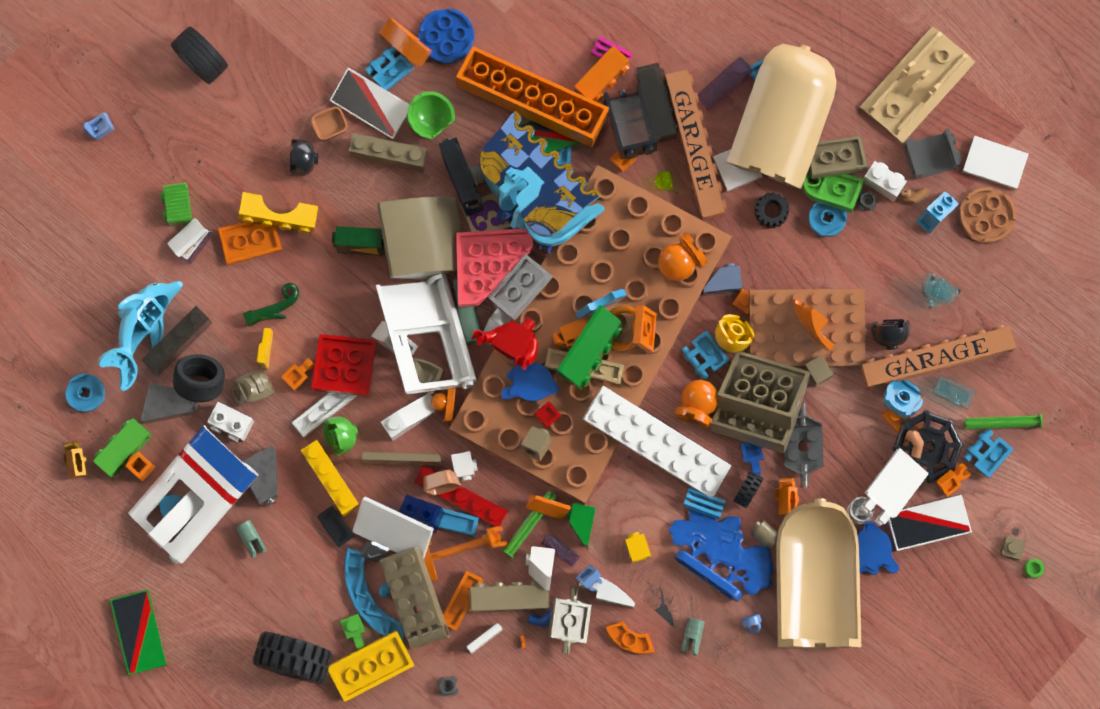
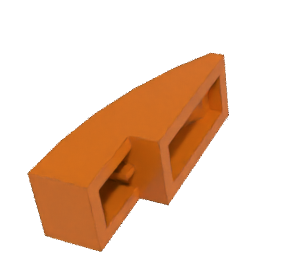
(405, 42)

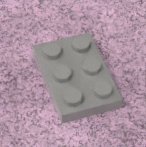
(520, 287)

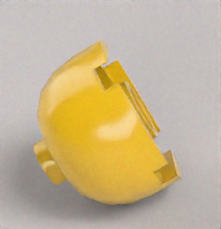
(733, 334)

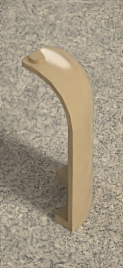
(785, 115)
(818, 578)

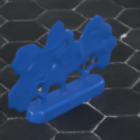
(721, 544)

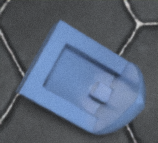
(98, 127)

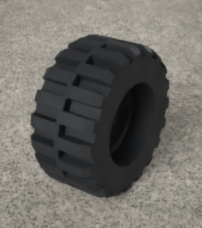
(292, 657)

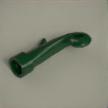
(271, 311)

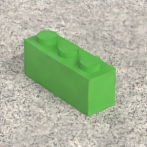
(122, 447)

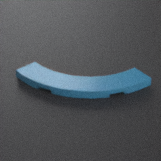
(362, 598)

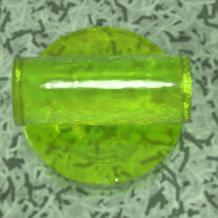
(664, 181)

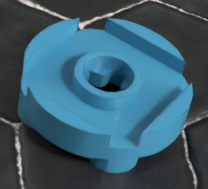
(822, 227)
(89, 382)
(896, 404)

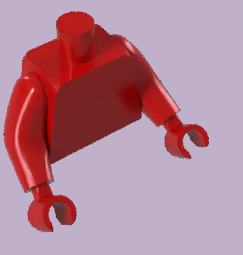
(512, 341)

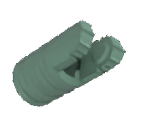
(248, 535)
(693, 631)

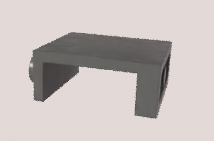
(932, 155)

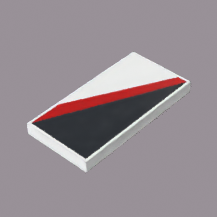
(370, 103)
(929, 523)

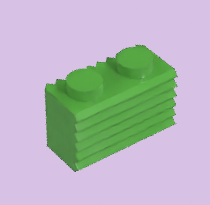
(177, 204)

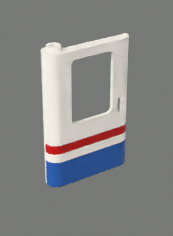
(210, 473)

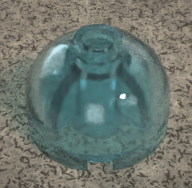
(939, 290)

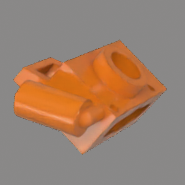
(569, 333)
(786, 496)

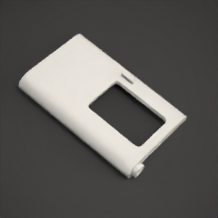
(421, 310)

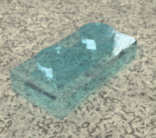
(954, 392)

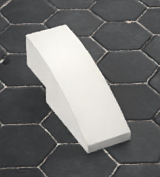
(176, 518)
(610, 593)

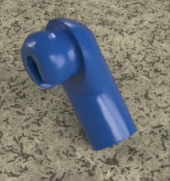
(542, 621)

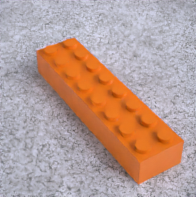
(532, 96)

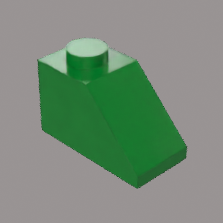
(581, 521)

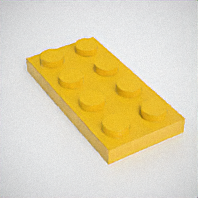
(370, 666)

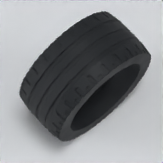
(199, 55)

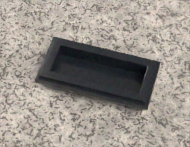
(335, 526)

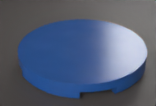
(447, 35)

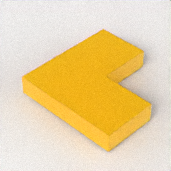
(265, 348)

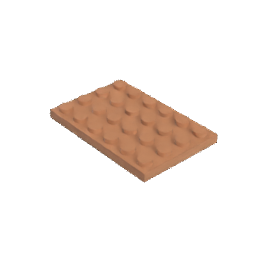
(784, 339)

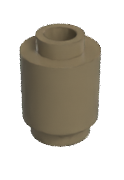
(765, 534)

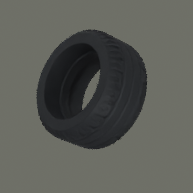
(198, 365)

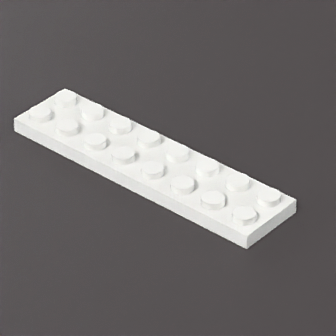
(656, 442)

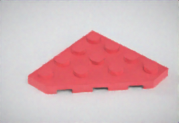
(486, 259)

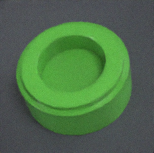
(1034, 568)

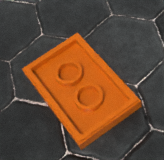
(248, 241)

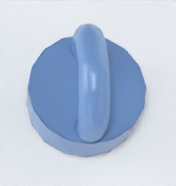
(754, 619)

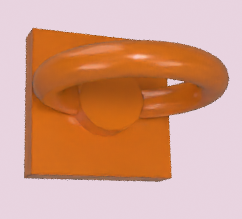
(642, 327)

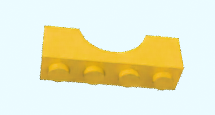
(254, 210)
(330, 478)

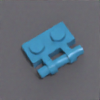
(393, 72)
(709, 351)
(992, 458)

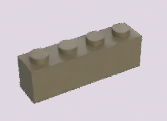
(388, 152)
(507, 598)

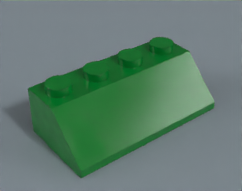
(590, 348)

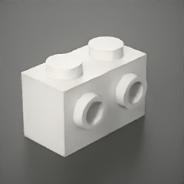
(884, 180)
(230, 421)

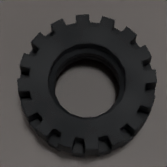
(775, 199)
(748, 489)

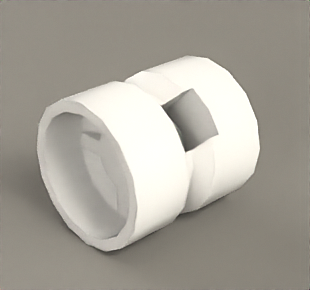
(857, 514)

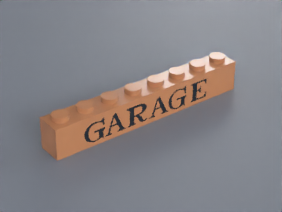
(694, 145)
(937, 357)

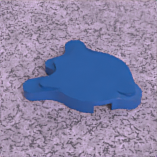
(530, 384)
(875, 550)

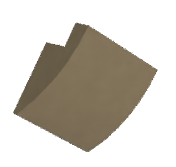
(420, 236)
(760, 401)

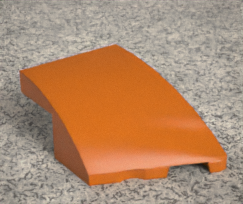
(813, 323)

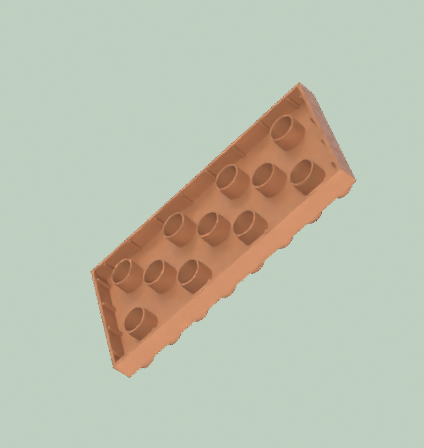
(606, 255)

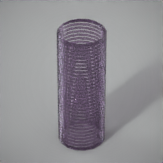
(554, 542)

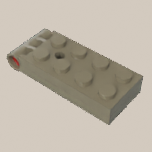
(410, 588)

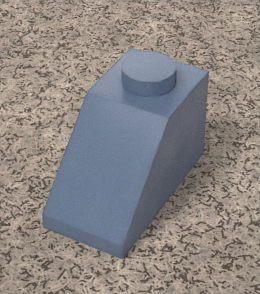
(724, 281)

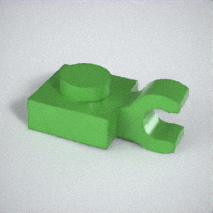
(353, 629)

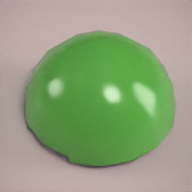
(430, 114)

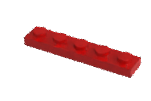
(468, 501)

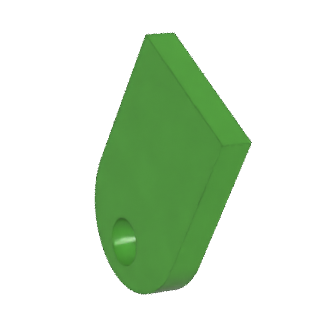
(834, 191)

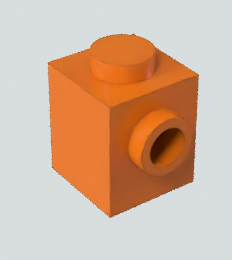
(140, 466)

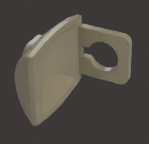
(427, 372)
(253, 387)

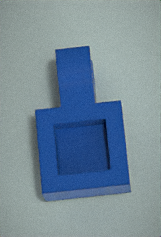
(752, 454)

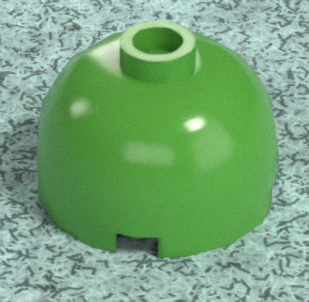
(340, 434)

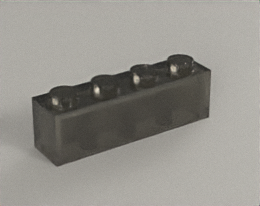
(656, 99)
(176, 341)

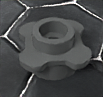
(867, 196)
(451, 690)

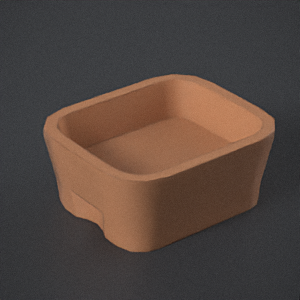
(329, 123)
(441, 482)

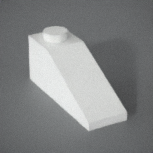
(408, 417)

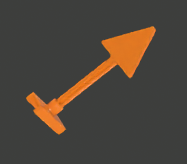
(492, 538)

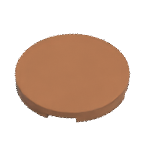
(987, 215)

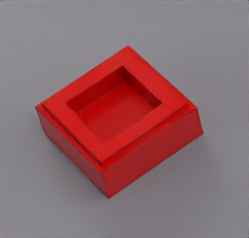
(547, 414)

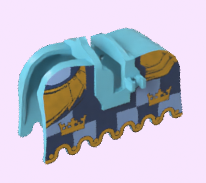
(547, 197)

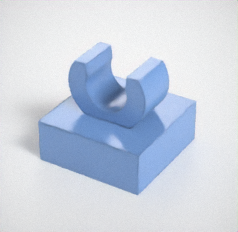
(588, 577)

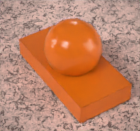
(445, 403)

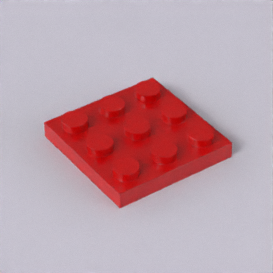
(344, 365)

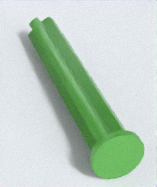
(1004, 422)
(525, 529)

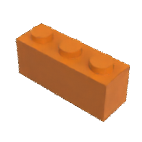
(603, 75)

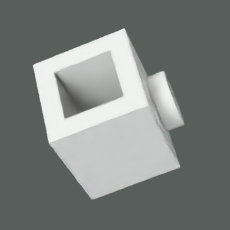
(464, 466)

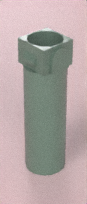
(468, 318)

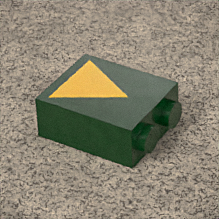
(358, 240)

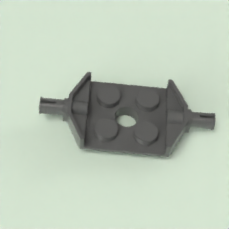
(809, 461)

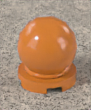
(679, 259)
(698, 401)

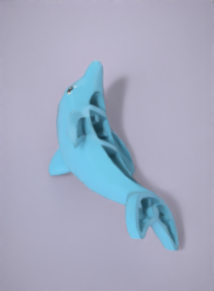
(139, 316)

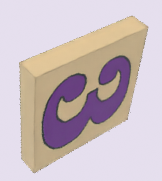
(485, 219)

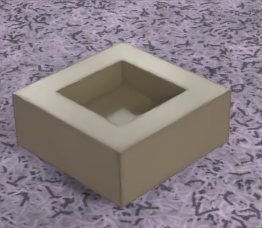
(1013, 548)

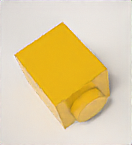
(637, 547)

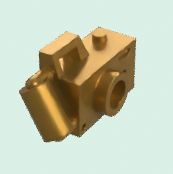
(74, 460)

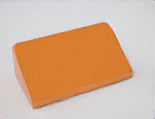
(547, 506)

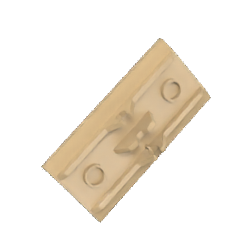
(917, 84)

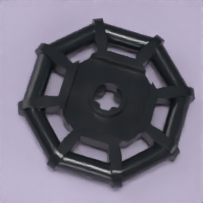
(938, 441)

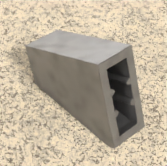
(165, 404)
(266, 484)

